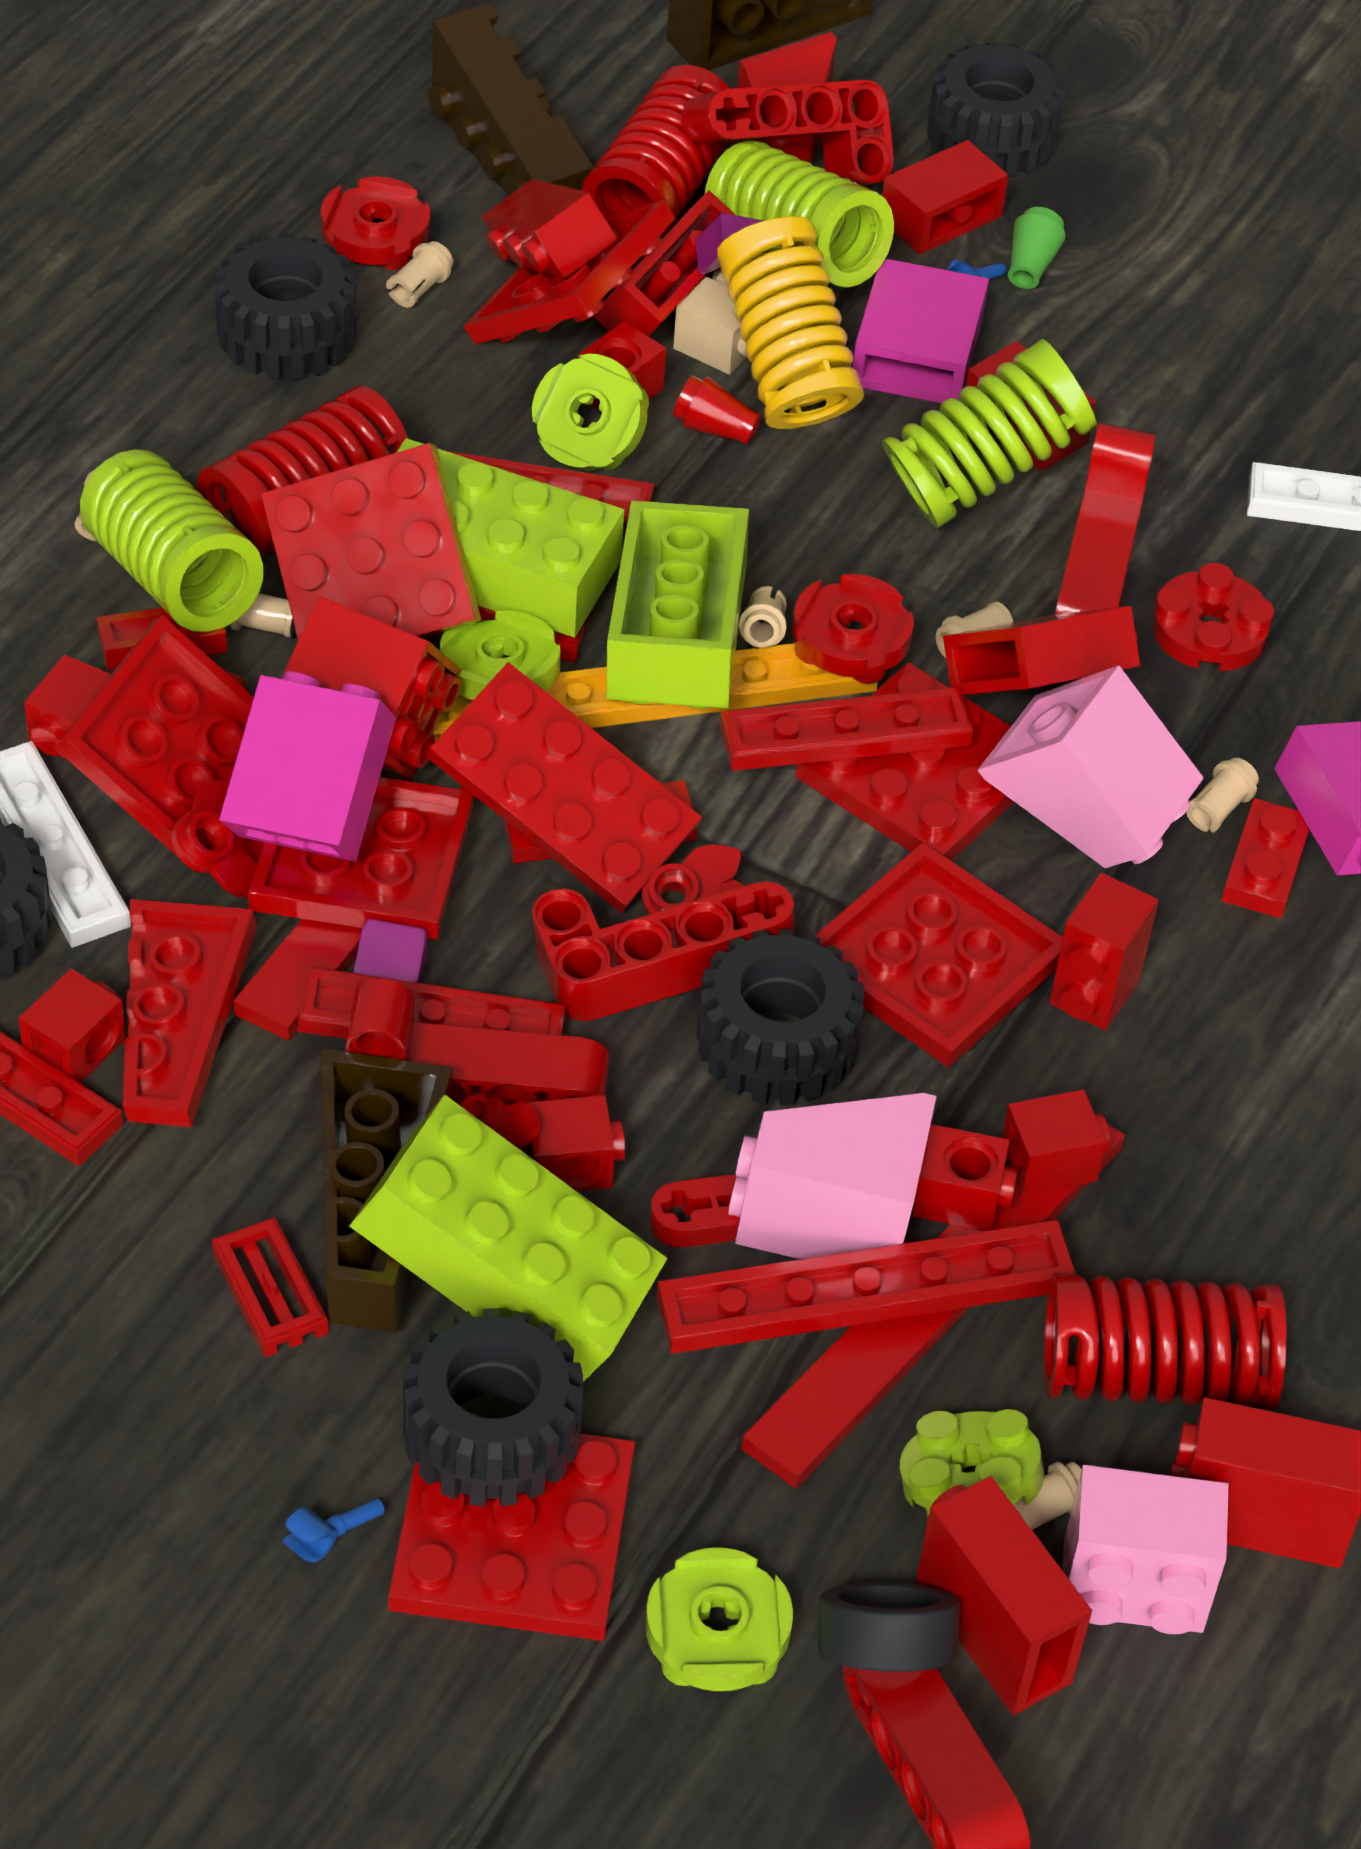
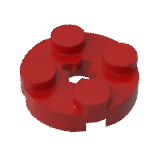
(350, 227)
(1216, 594)
(849, 652)

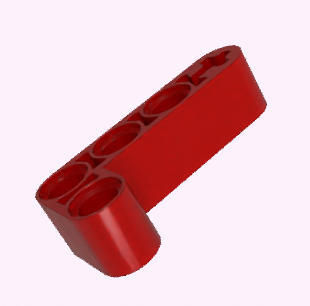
(831, 117)
(1107, 519)
(648, 956)
(483, 1060)
(937, 1759)

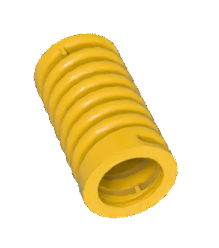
(789, 322)

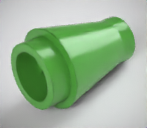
(1035, 243)

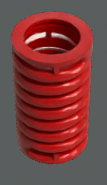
(652, 153)
(302, 449)
(1078, 1309)

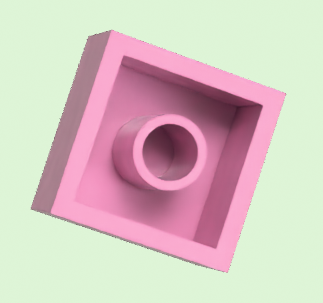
(1146, 1547)

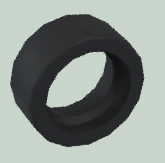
(888, 1626)

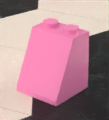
(1096, 768)
(831, 1176)

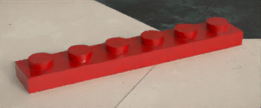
(861, 1286)

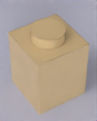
(708, 327)

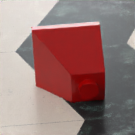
(793, 64)

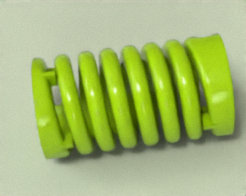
(849, 219)
(930, 444)
(171, 540)

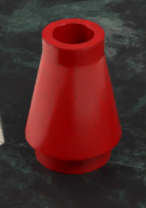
(714, 411)

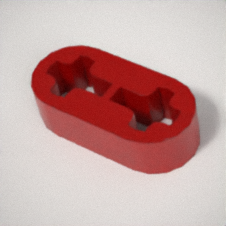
(707, 1204)

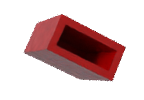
(1041, 650)
(1287, 1476)
(1016, 1604)

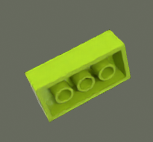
(531, 542)
(677, 605)
(507, 1235)

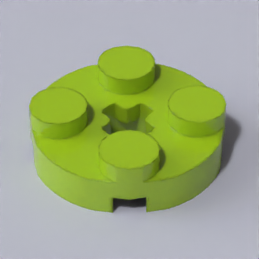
(603, 442)
(482, 645)
(991, 1440)
(709, 1657)

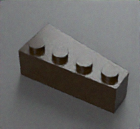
(496, 108)
(367, 1119)

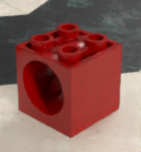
(405, 670)

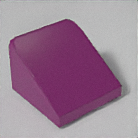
(714, 235)
(391, 951)

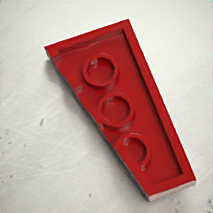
(178, 1002)

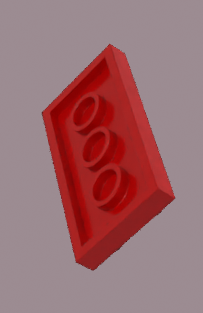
(564, 787)

